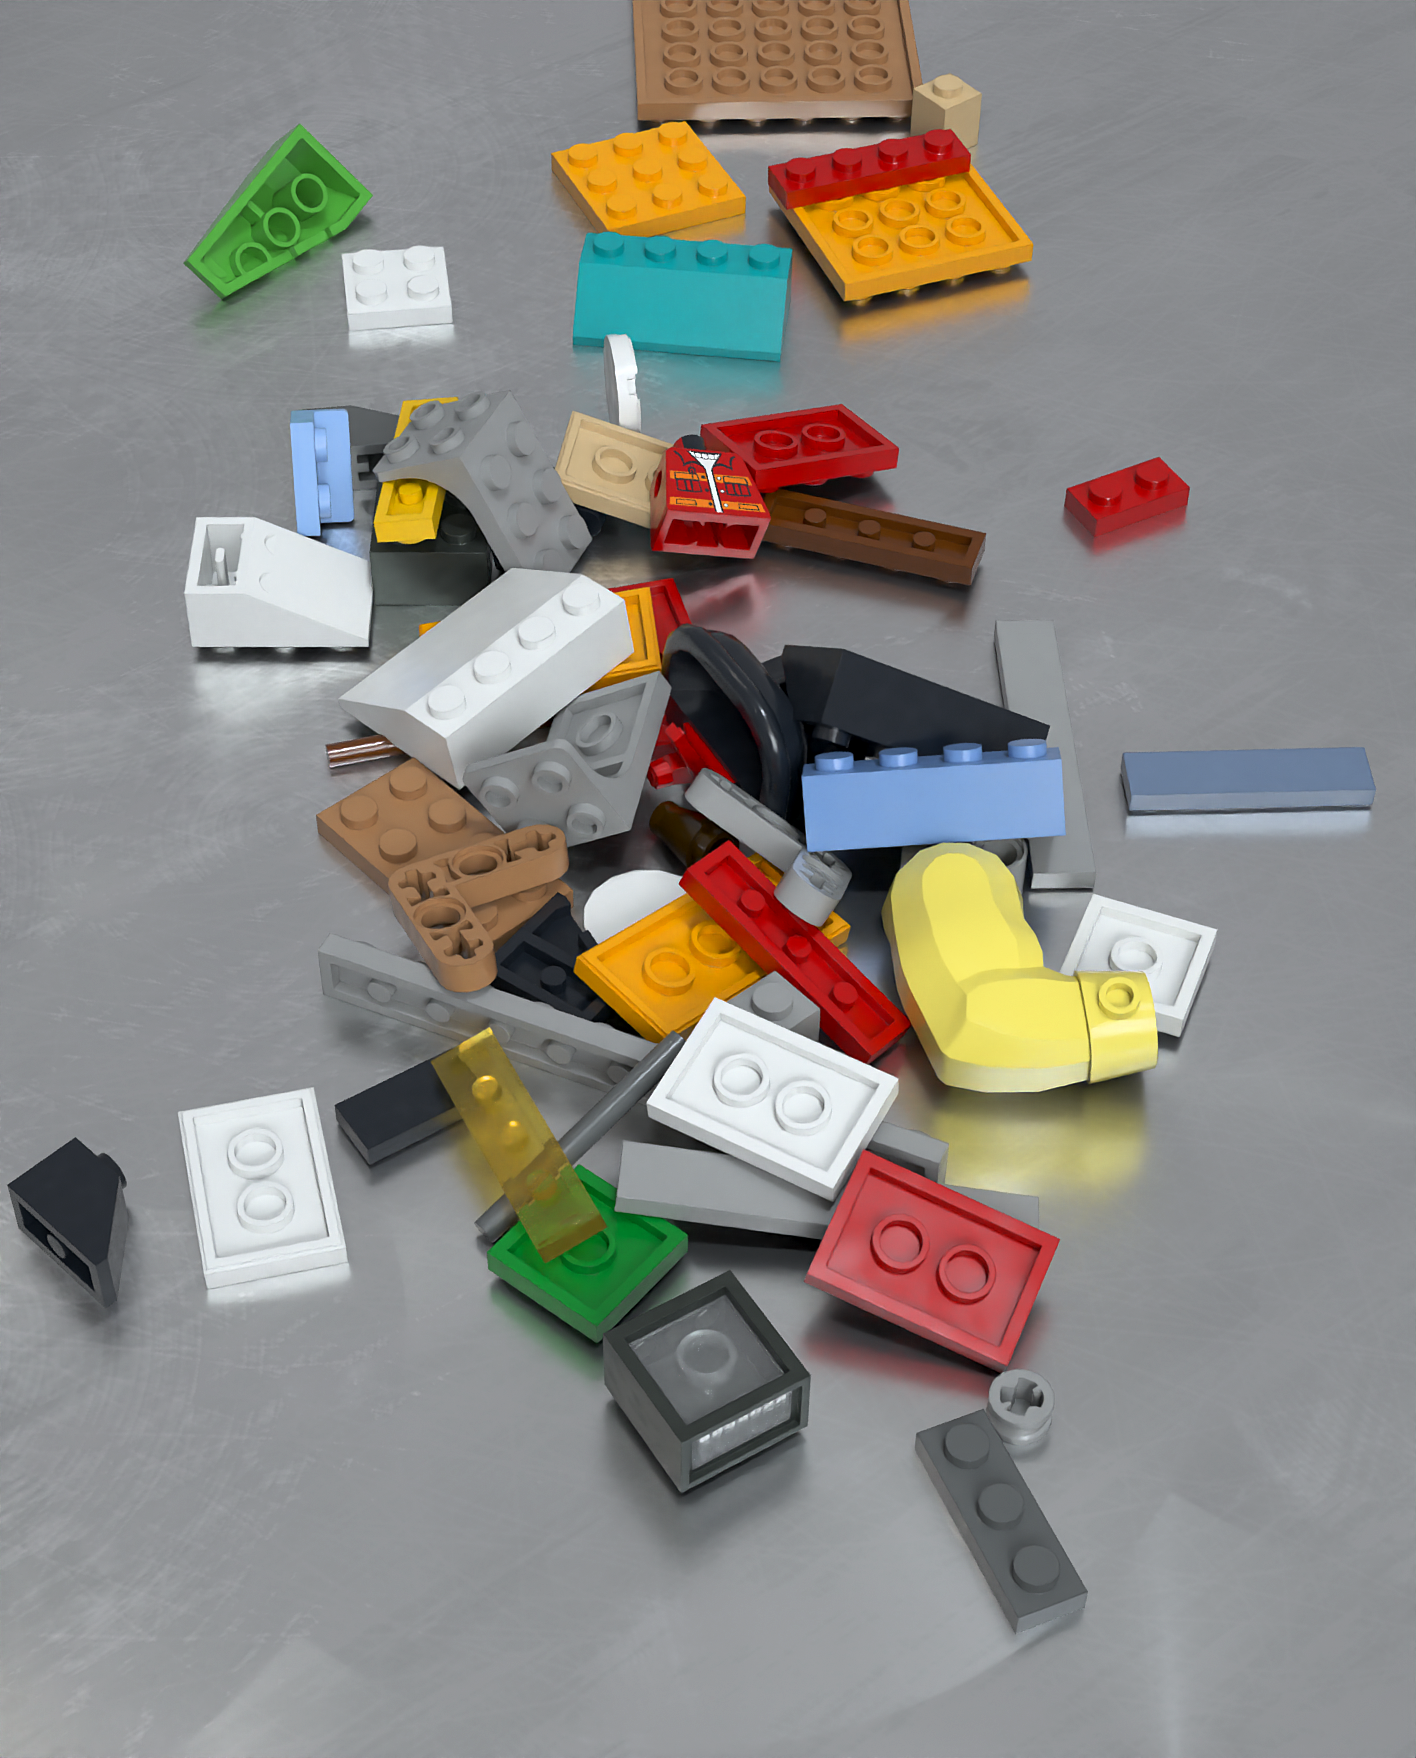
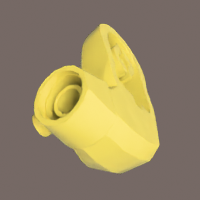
(981, 990)

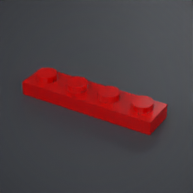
(868, 168)
(745, 907)

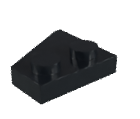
(541, 963)

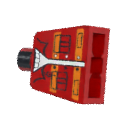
(705, 503)

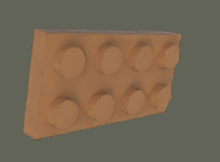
(417, 817)

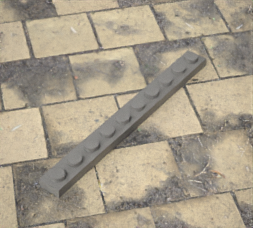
(538, 1033)

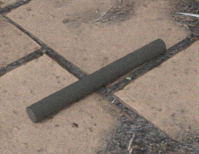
(595, 1123)

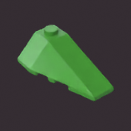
(277, 213)

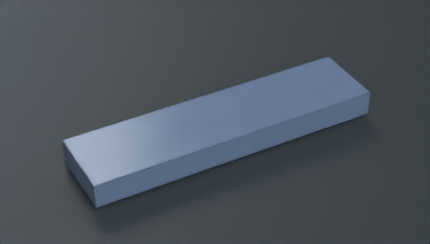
(1247, 778)

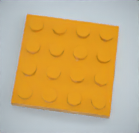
(910, 235)

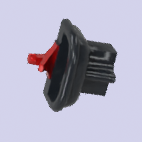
(734, 720)

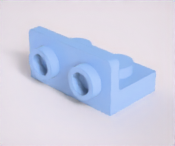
(321, 468)

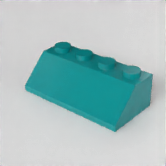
(684, 295)

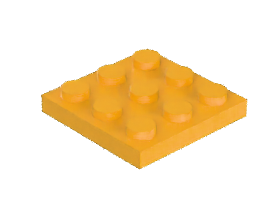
(648, 182)

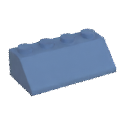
(934, 797)

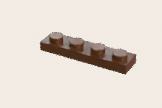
(874, 536)

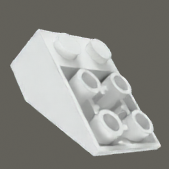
(273, 588)

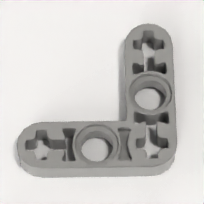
(811, 880)

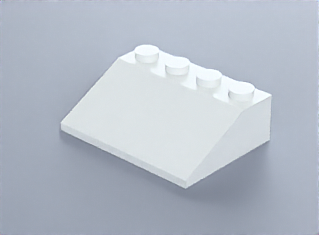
(494, 669)

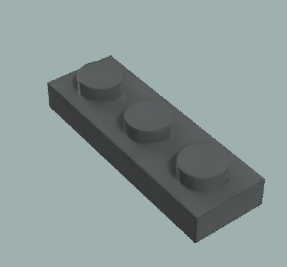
(1000, 1521)

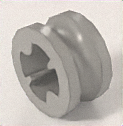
(1038, 1417)

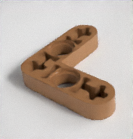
(513, 865)

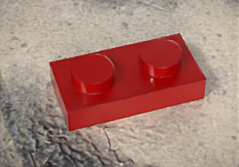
(1126, 496)

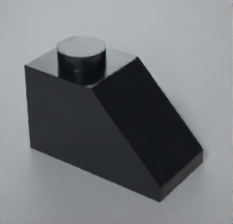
(76, 1215)

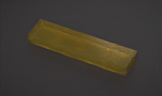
(518, 1145)

